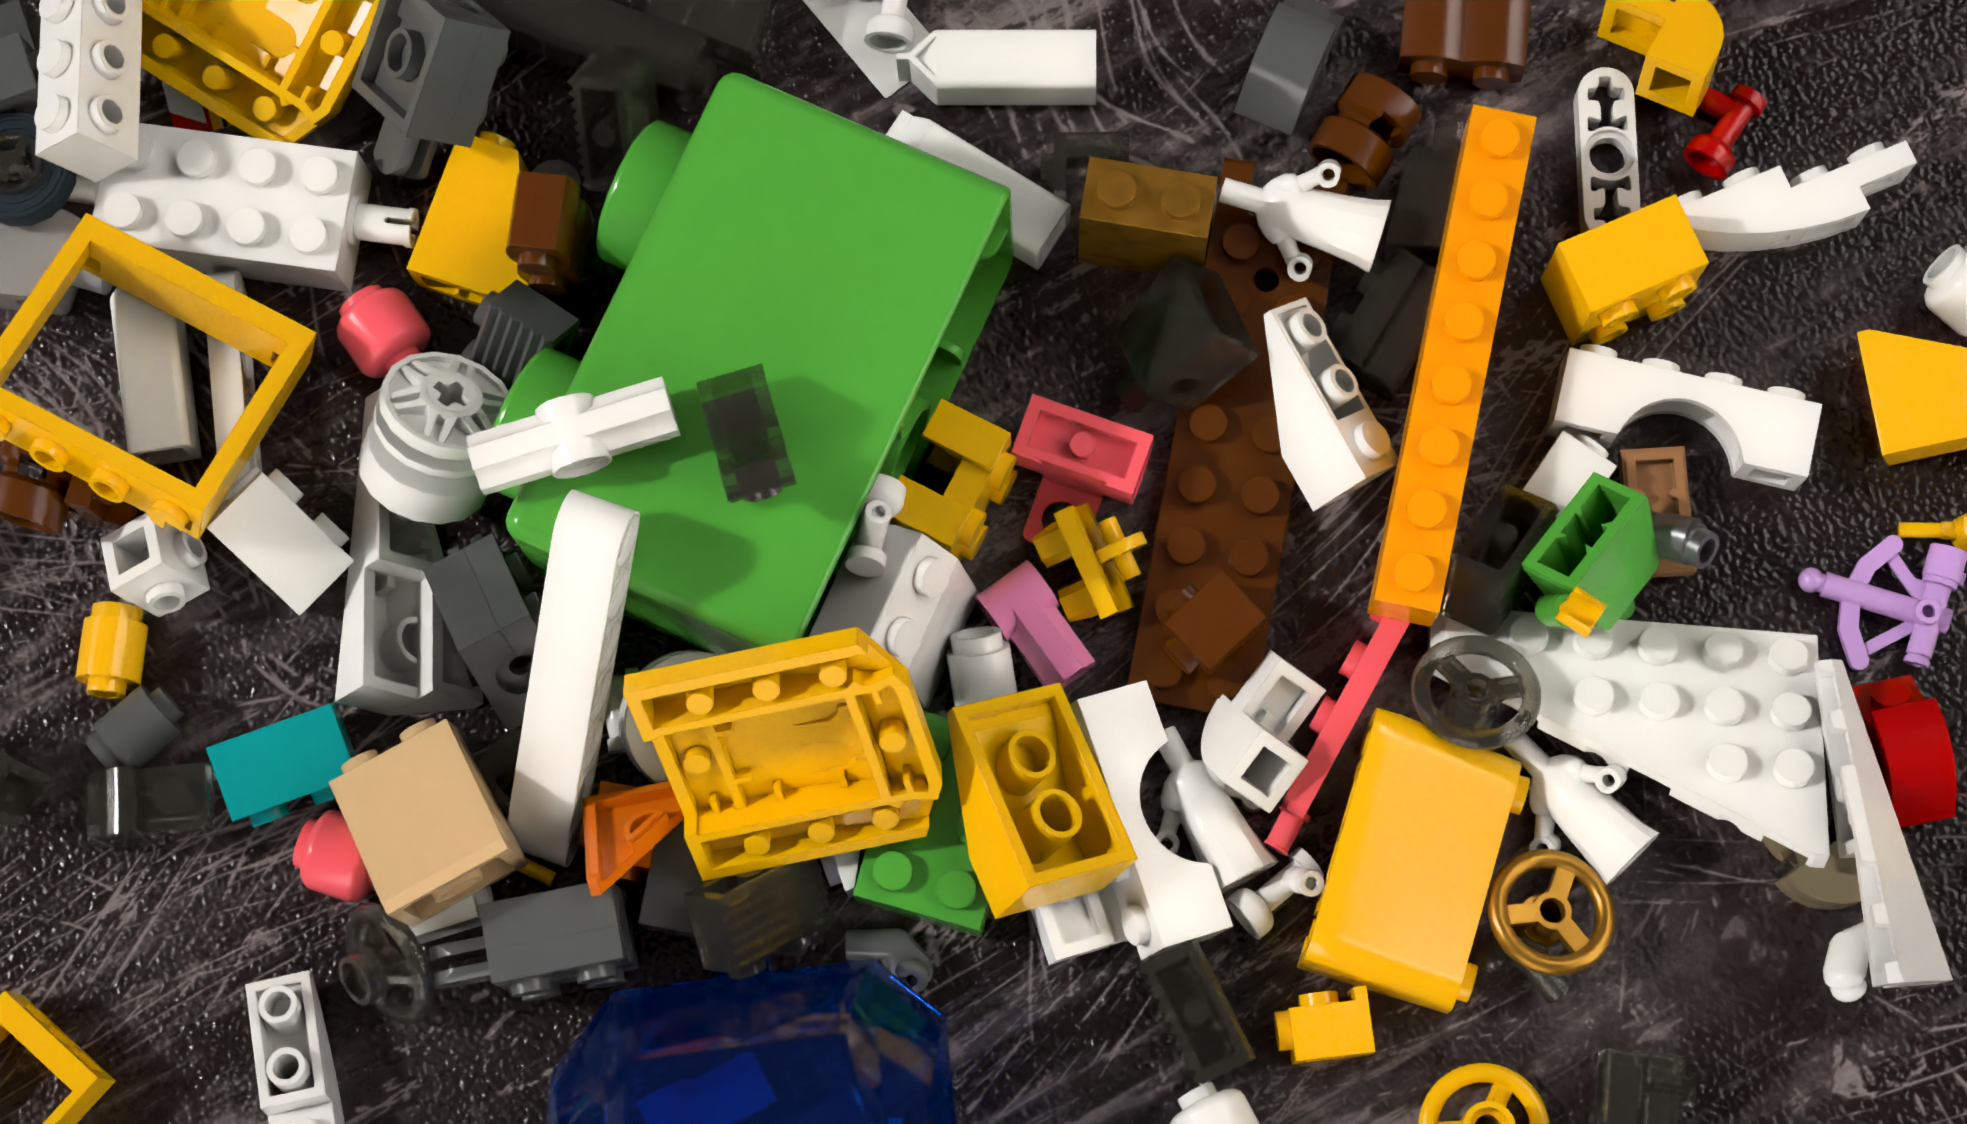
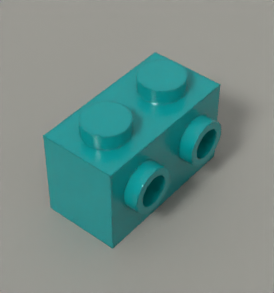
(281, 764)

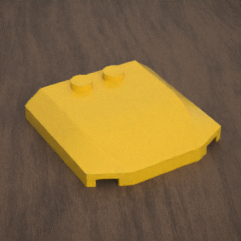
(259, 62)
(790, 750)

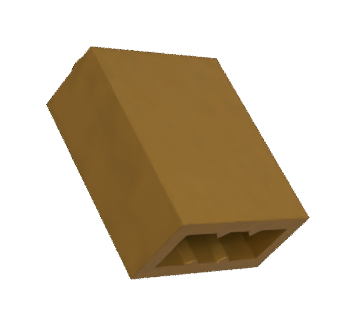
(1143, 215)

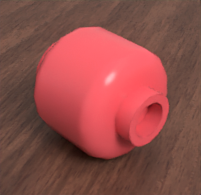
(381, 329)
(331, 859)

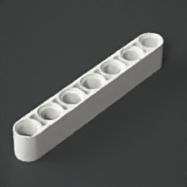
(571, 673)

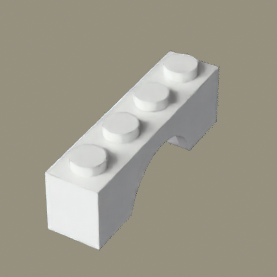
(1763, 432)
(1161, 893)

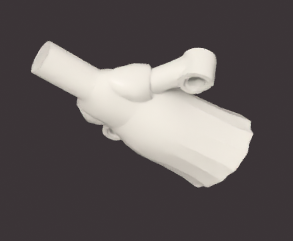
(1328, 221)
(1580, 802)
(1209, 818)

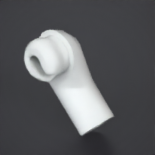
(1847, 964)

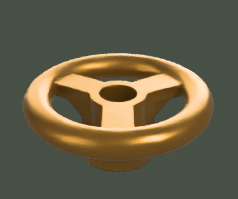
(1530, 924)

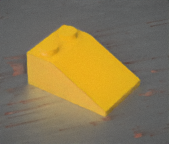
(1034, 802)

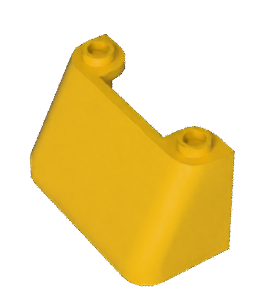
(1412, 864)

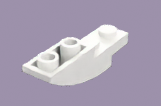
(1766, 213)
(292, 1052)

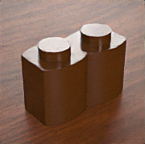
(1464, 40)
(548, 231)

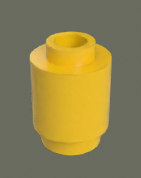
(112, 649)

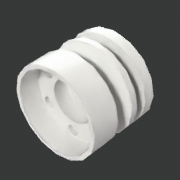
(417, 441)

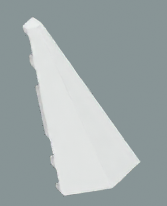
(393, 635)
(1895, 914)

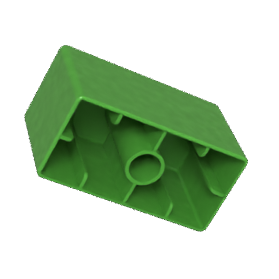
(788, 248)

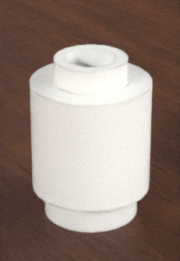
(980, 665)

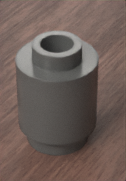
(136, 729)

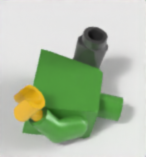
(1606, 553)

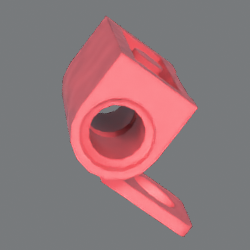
(1078, 458)

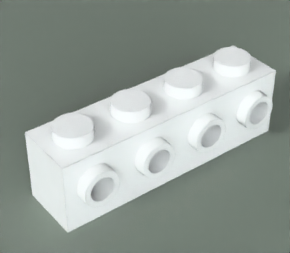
(89, 85)

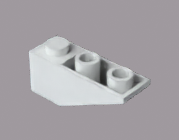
(1320, 413)

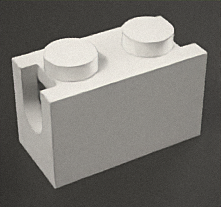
(278, 539)

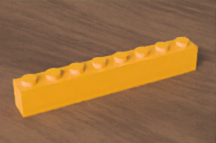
(1452, 366)

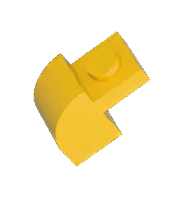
(1678, 42)

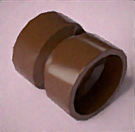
(1368, 124)
(28, 500)

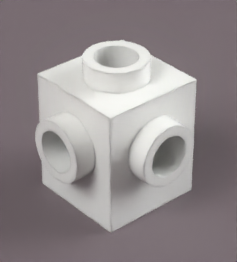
(154, 565)

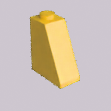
(469, 222)
(1915, 394)

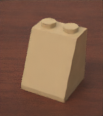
(425, 822)

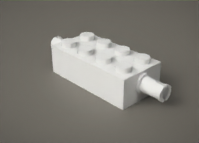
(248, 206)

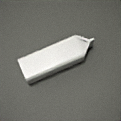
(1003, 67)
(1036, 213)
(154, 381)

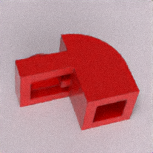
(1910, 749)

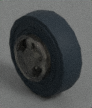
(44, 184)

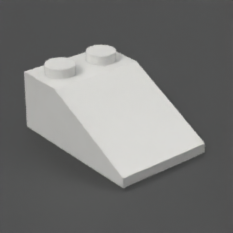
(908, 607)

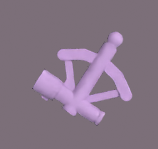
(1922, 613)

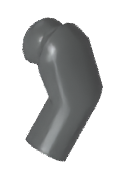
(894, 950)

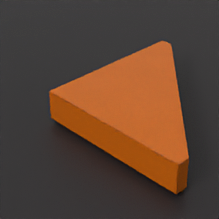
(624, 828)

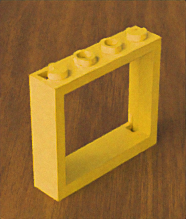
(190, 298)

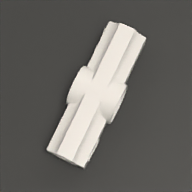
(572, 435)

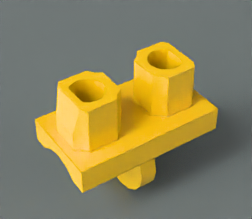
(1101, 557)

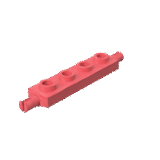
(1333, 725)

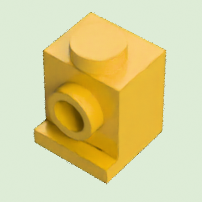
(1325, 1027)

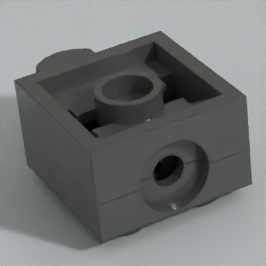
(429, 77)
(490, 619)
(546, 942)

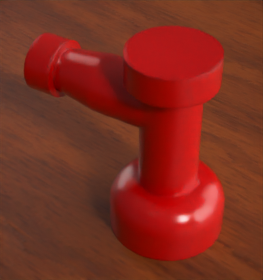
(1712, 152)

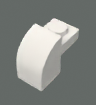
(1250, 735)

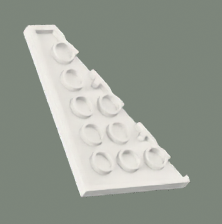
(1695, 707)

